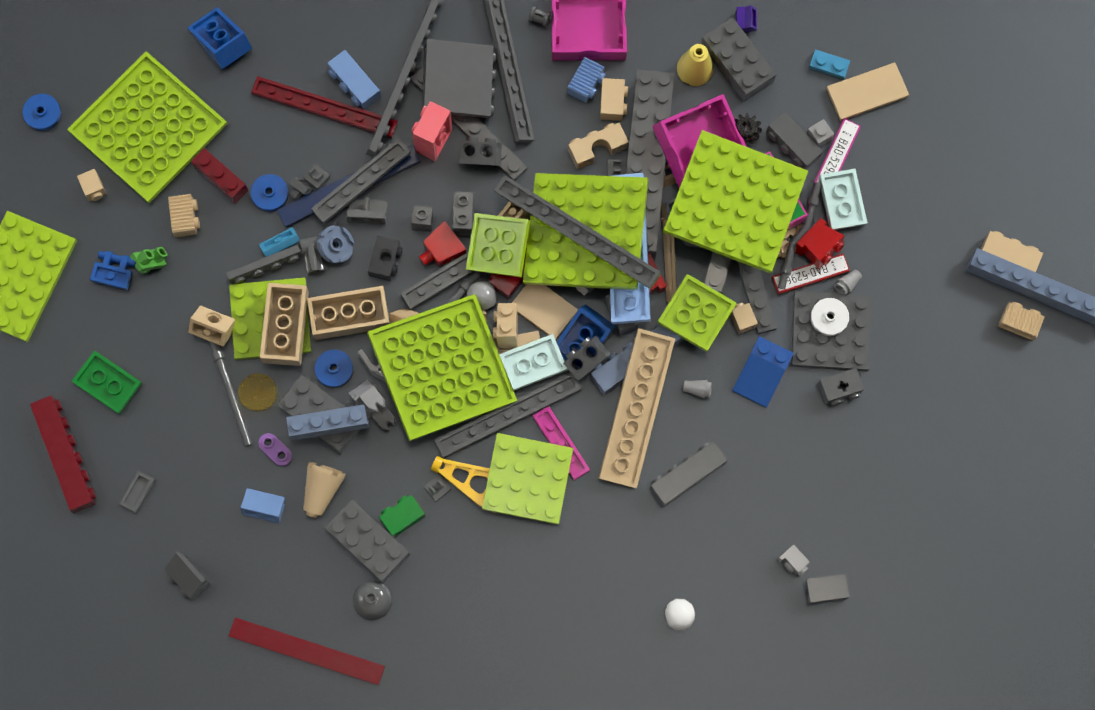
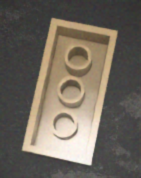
(348, 312)
(284, 324)

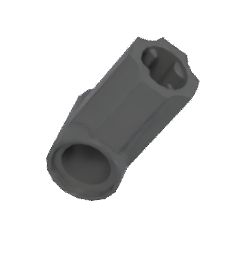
(312, 256)

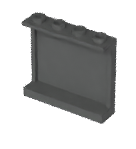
(459, 77)

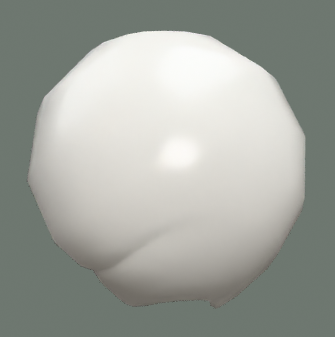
(679, 614)

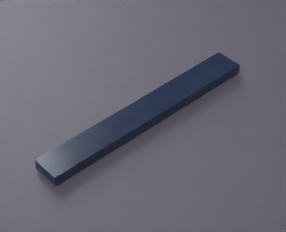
(301, 208)

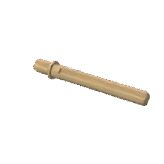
(669, 259)

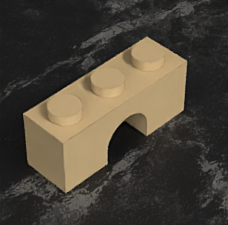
(611, 137)

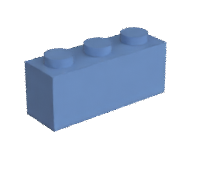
(353, 80)

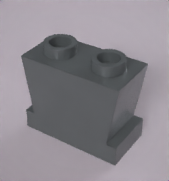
(463, 214)

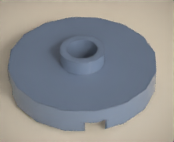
(343, 241)

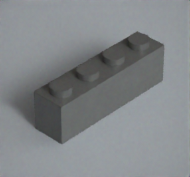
(688, 474)

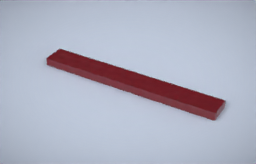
(320, 106)
(306, 651)

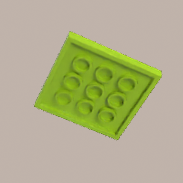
(248, 310)
(527, 478)

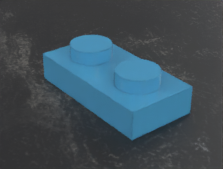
(829, 64)
(279, 242)

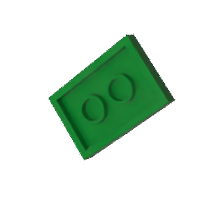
(106, 382)

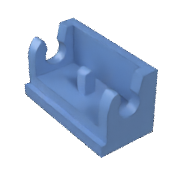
(263, 505)

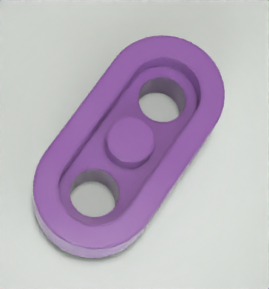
(275, 449)

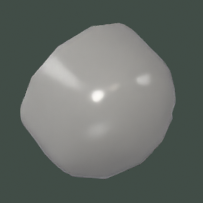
(484, 292)

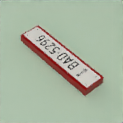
(811, 274)

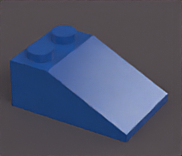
(220, 37)
(583, 325)
(762, 372)

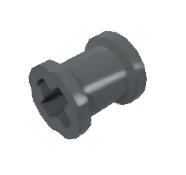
(539, 16)

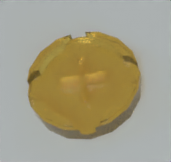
(257, 392)

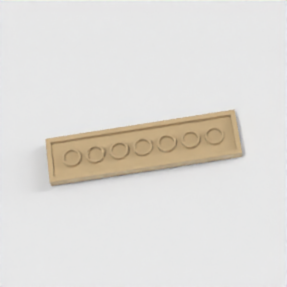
(636, 408)

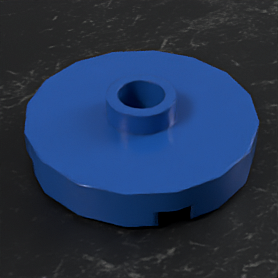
(44, 120)
(271, 201)
(340, 375)

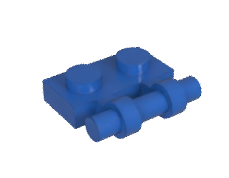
(110, 275)

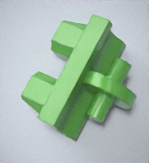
(149, 259)

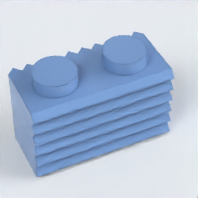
(585, 80)

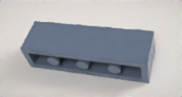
(327, 422)

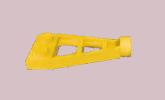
(464, 487)

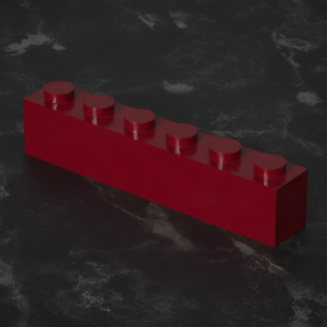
(63, 454)

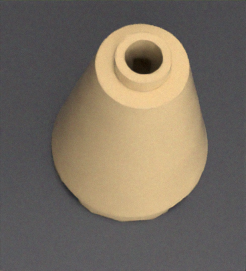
(320, 488)

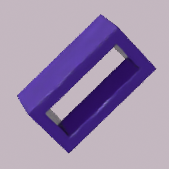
(747, 18)

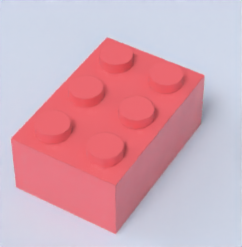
(432, 130)

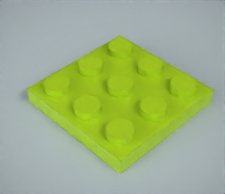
(498, 245)
(696, 313)

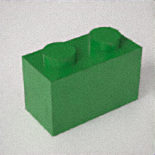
(402, 515)

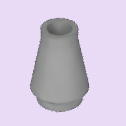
(848, 282)
(699, 388)

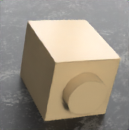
(91, 185)
(743, 318)

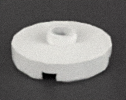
(828, 326)

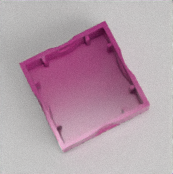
(588, 30)
(681, 132)

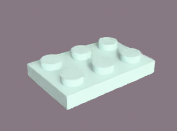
(842, 199)
(533, 362)

